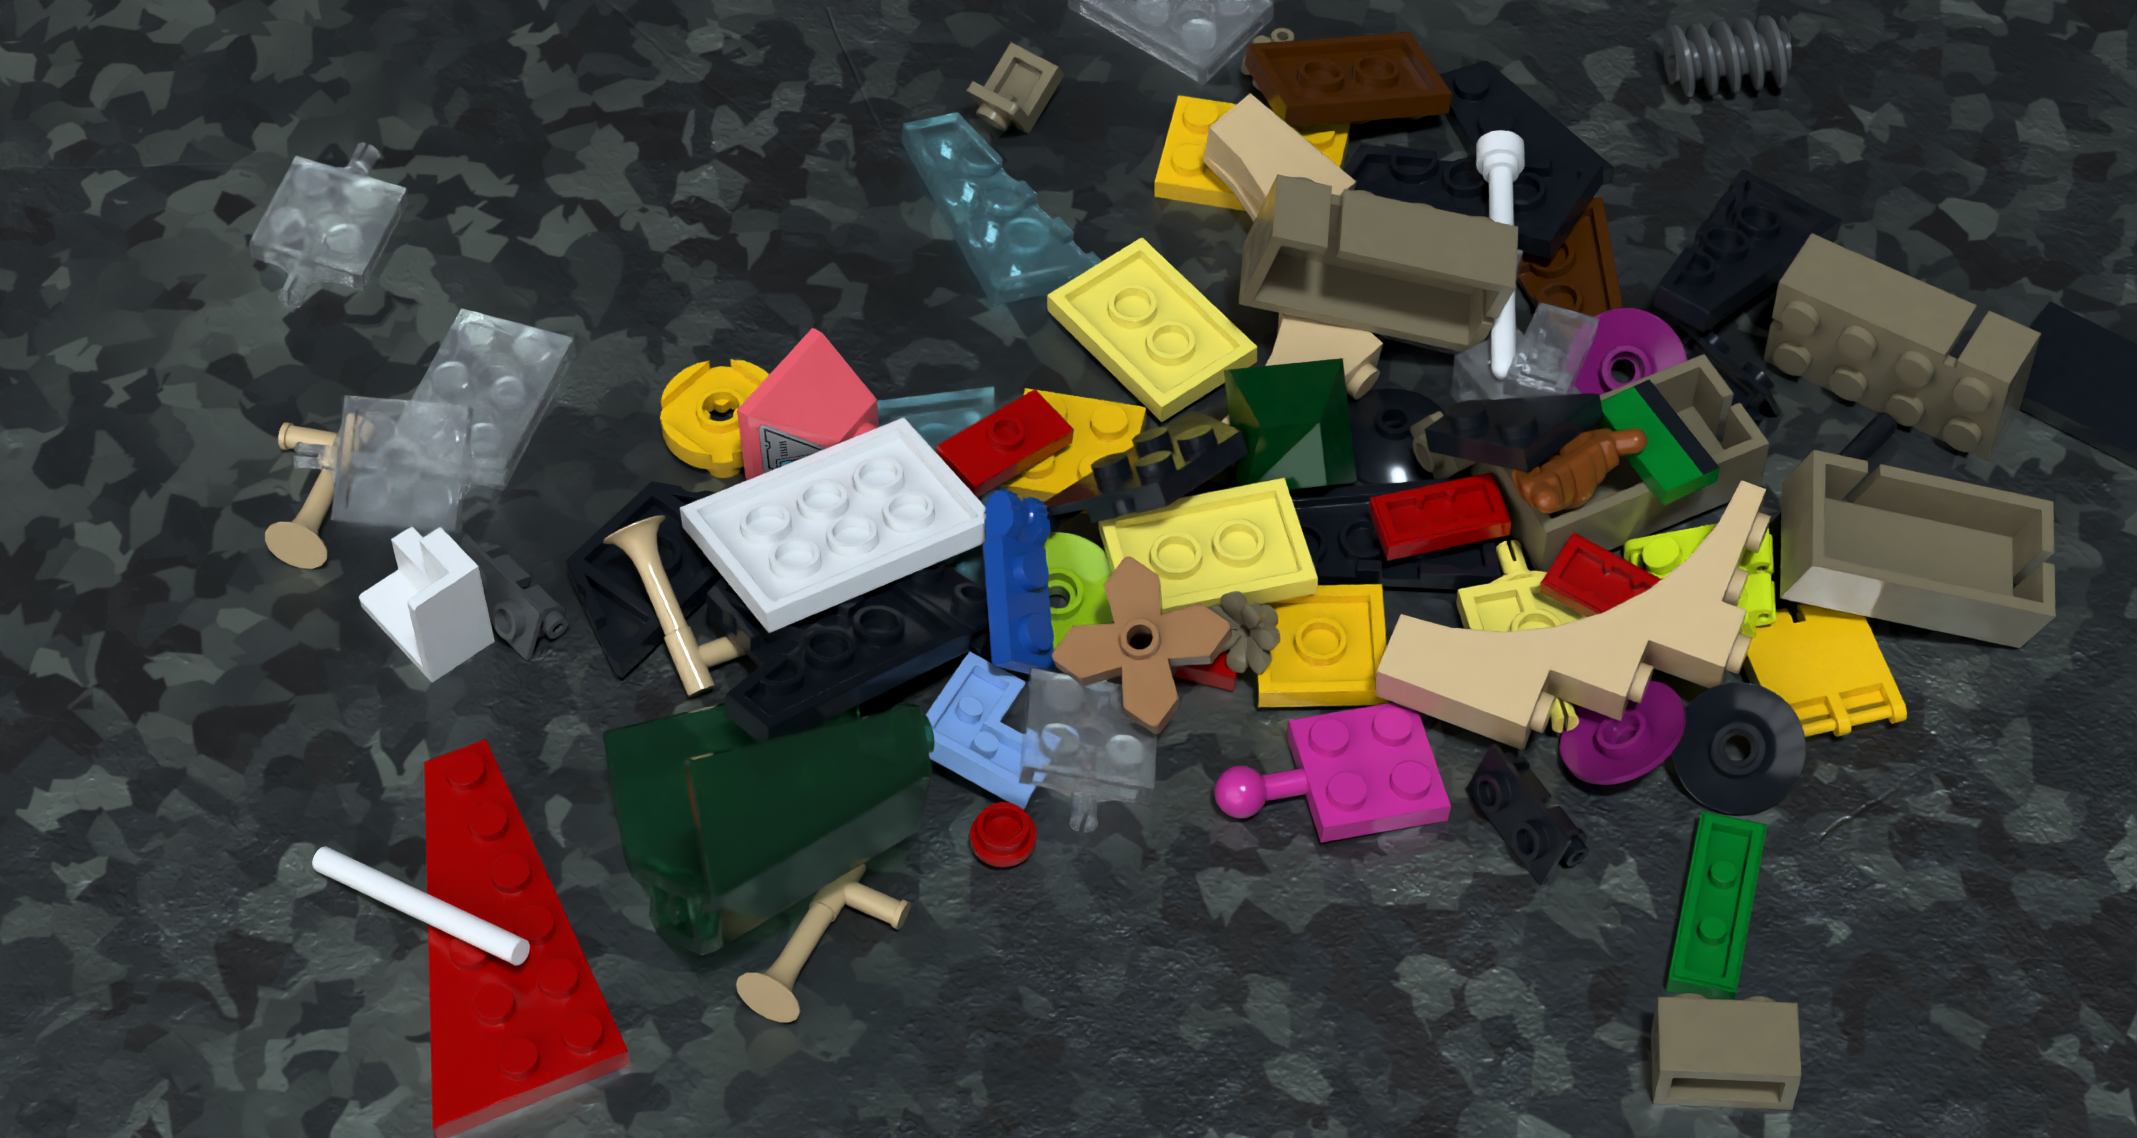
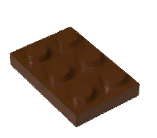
(1348, 79)

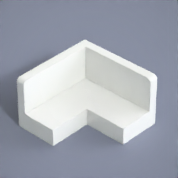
(431, 603)

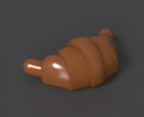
(1576, 469)

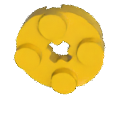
(687, 419)

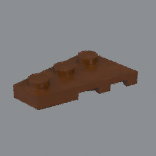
(1580, 273)

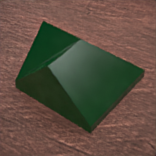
(1292, 423)

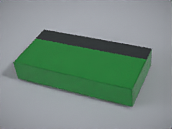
(1673, 457)

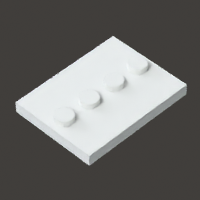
(836, 524)

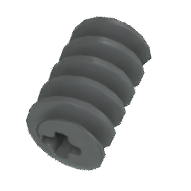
(1728, 53)

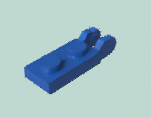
(1018, 582)

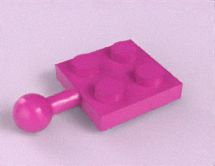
(1358, 771)

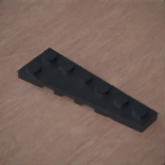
(1349, 550)

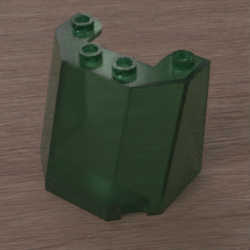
(754, 826)

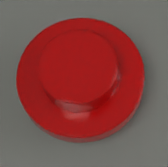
(1003, 835)

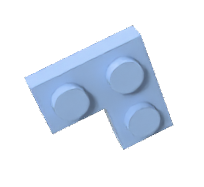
(972, 732)

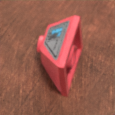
(804, 407)

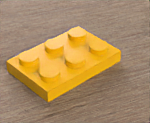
(1188, 179)

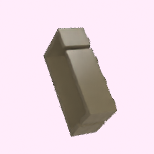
(1378, 264)
(1889, 344)
(1623, 502)
(1917, 549)

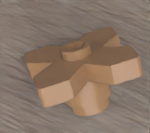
(1111, 650)

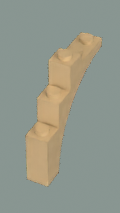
(1247, 153)
(1510, 679)

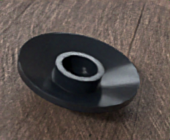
(1386, 452)
(1774, 754)

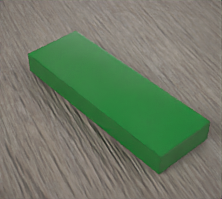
(1717, 907)

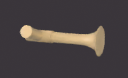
(298, 540)
(691, 660)
(772, 991)

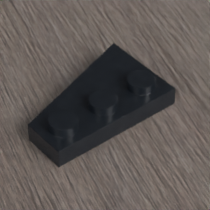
(1490, 102)

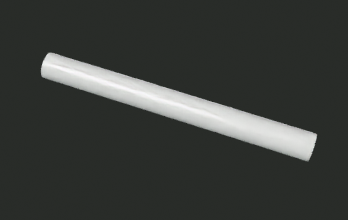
(421, 905)

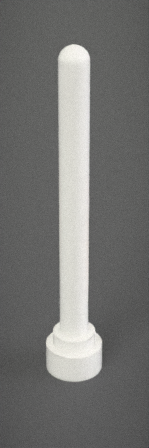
(1500, 161)

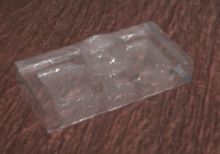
(1550, 353)

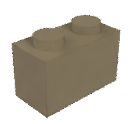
(1725, 1052)

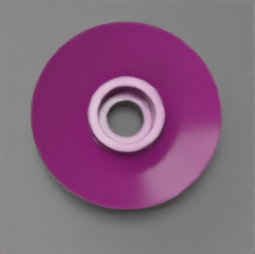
(1629, 336)
(1619, 751)

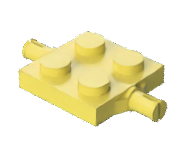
(1517, 604)

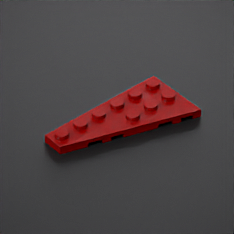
(499, 1027)

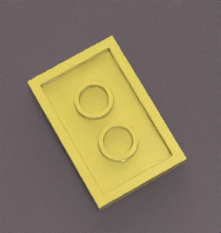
(1151, 328)
(1218, 545)

